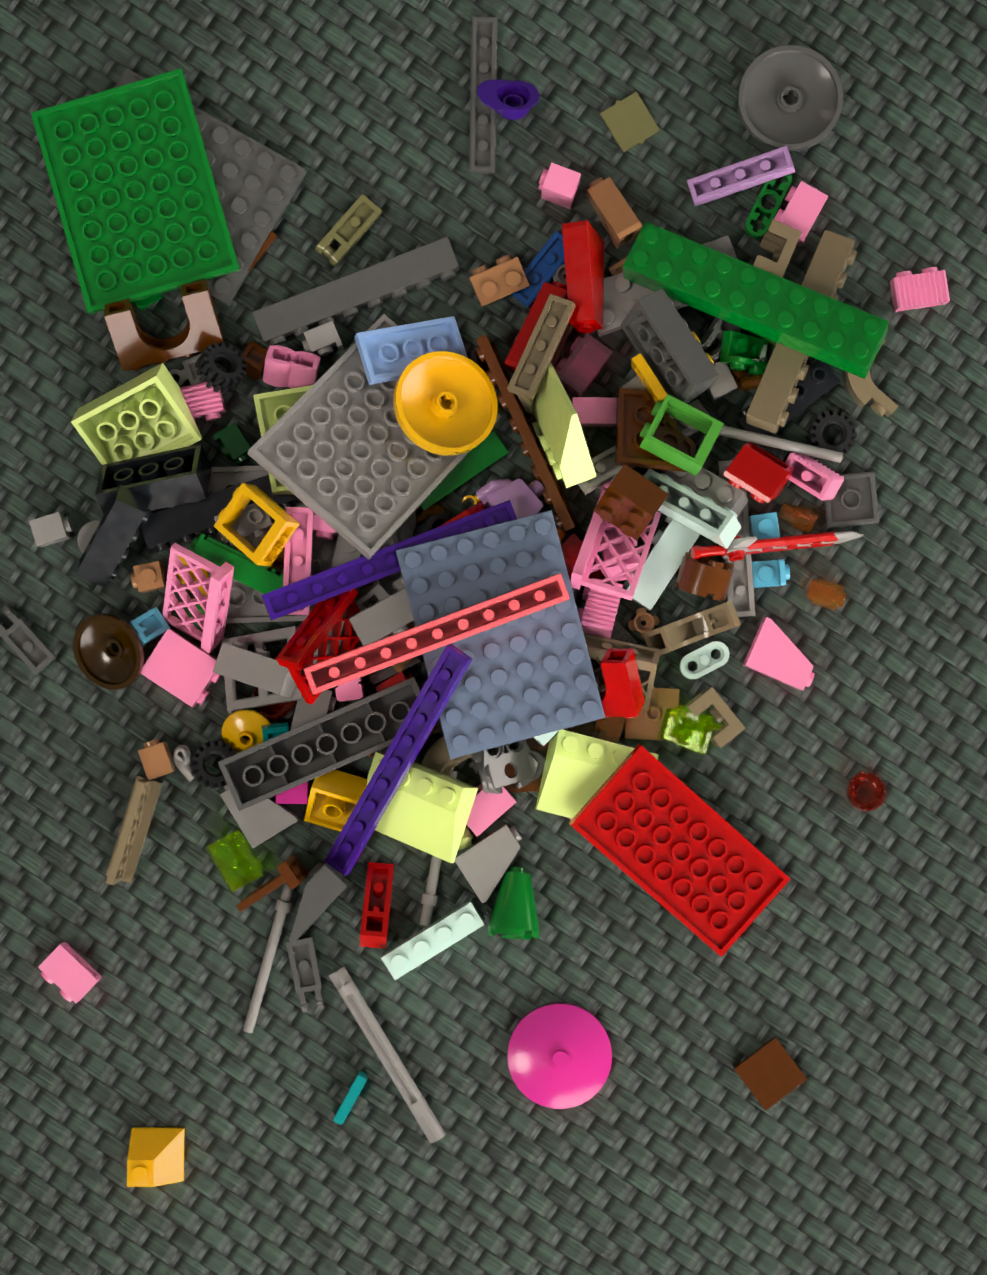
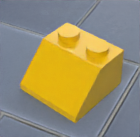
(333, 799)

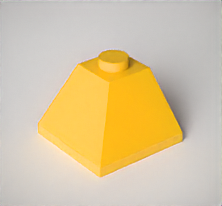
(155, 1156)

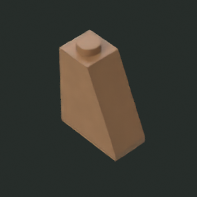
(613, 211)

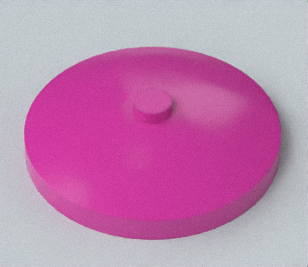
(559, 1055)

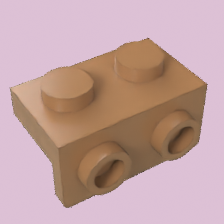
(498, 280)

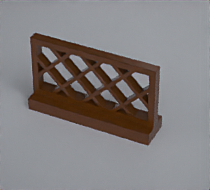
(290, 871)

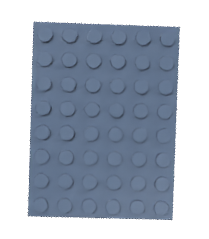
(523, 673)

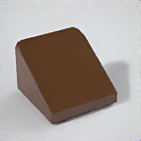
(255, 359)

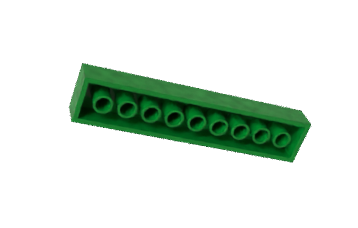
(755, 300)

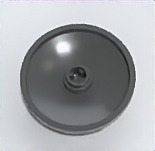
(790, 98)

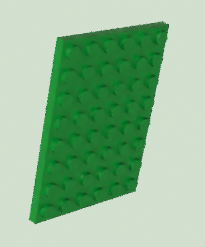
(135, 190)

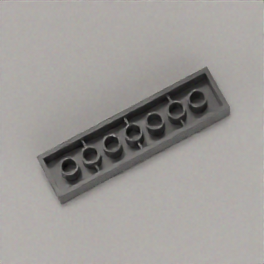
(318, 745)

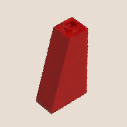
(584, 274)
(514, 356)

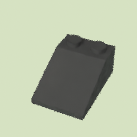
(319, 893)

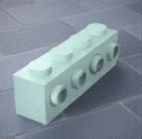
(696, 511)

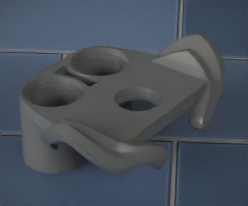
(527, 766)

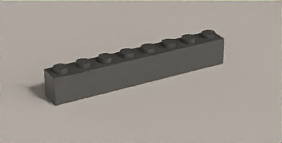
(357, 291)

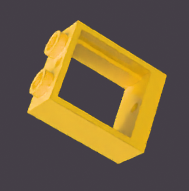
(274, 539)

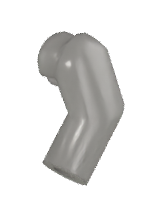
(182, 761)

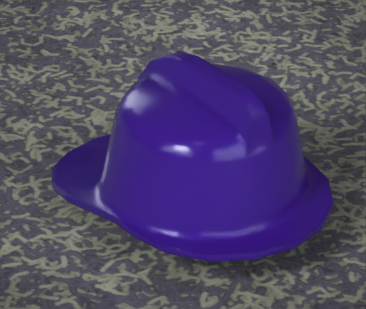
(508, 98)

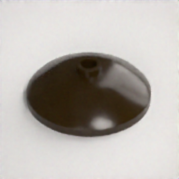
(101, 658)

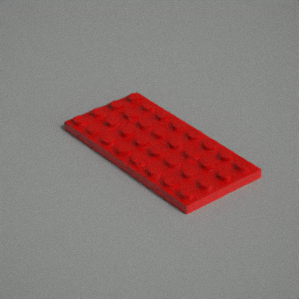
(679, 850)

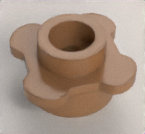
(641, 614)

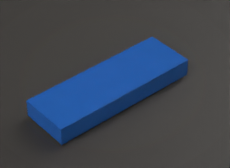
(542, 269)

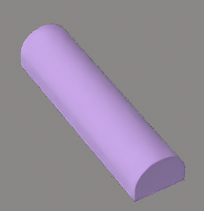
(741, 176)

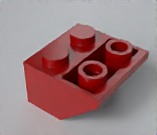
(758, 473)

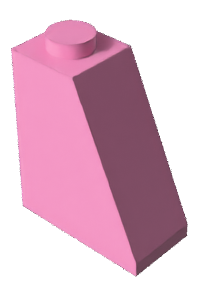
(778, 657)

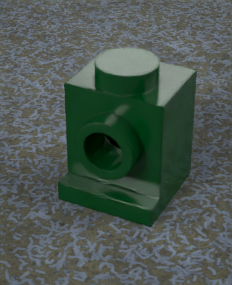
(234, 443)

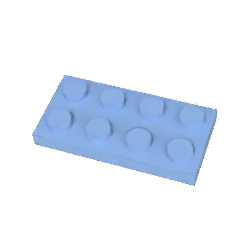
(392, 349)

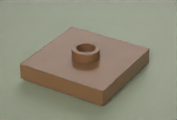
(649, 721)

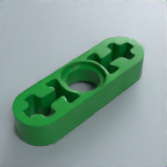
(753, 216)

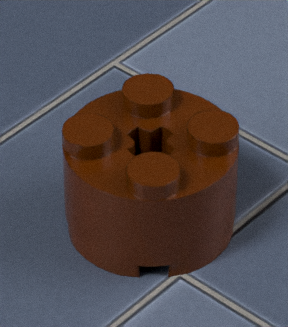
(704, 576)

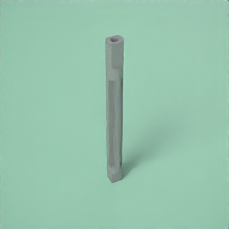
(387, 1055)

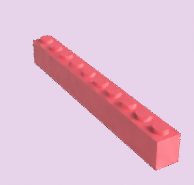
(436, 633)

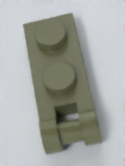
(349, 229)

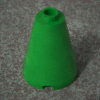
(515, 907)

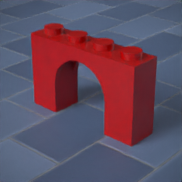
(623, 684)

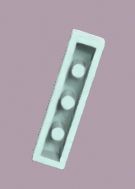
(662, 562)
(432, 939)

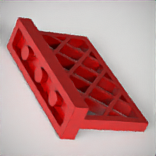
(314, 634)

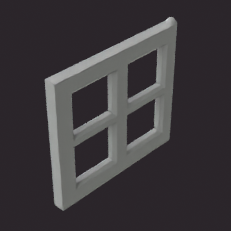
(264, 697)

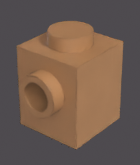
(149, 577)
(156, 759)

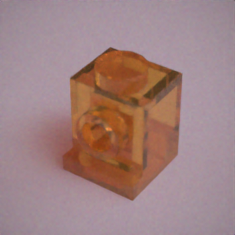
(609, 728)

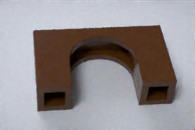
(139, 349)

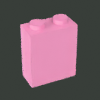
(181, 668)

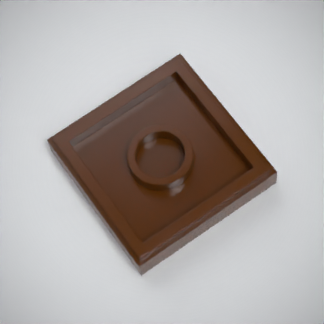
(770, 1073)

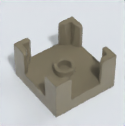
(781, 248)
(720, 711)

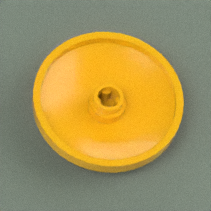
(445, 403)

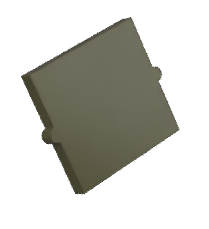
(629, 122)

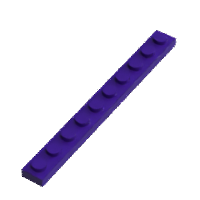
(382, 563)
(398, 759)

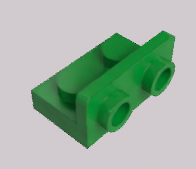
(744, 352)

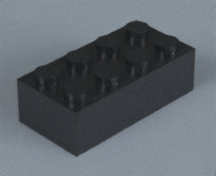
(165, 477)

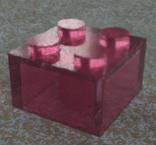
(583, 365)

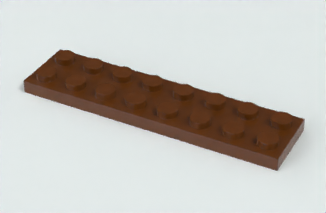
(522, 425)

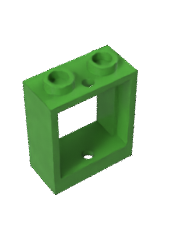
(689, 415)

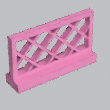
(592, 545)
(299, 551)
(214, 605)

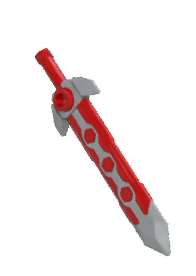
(751, 545)

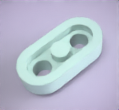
(703, 659)

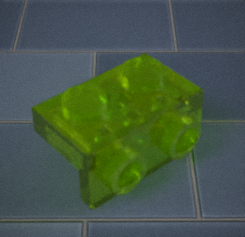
(687, 730)
(235, 860)

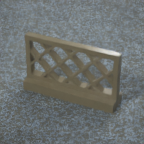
(542, 349)
(646, 659)
(133, 830)

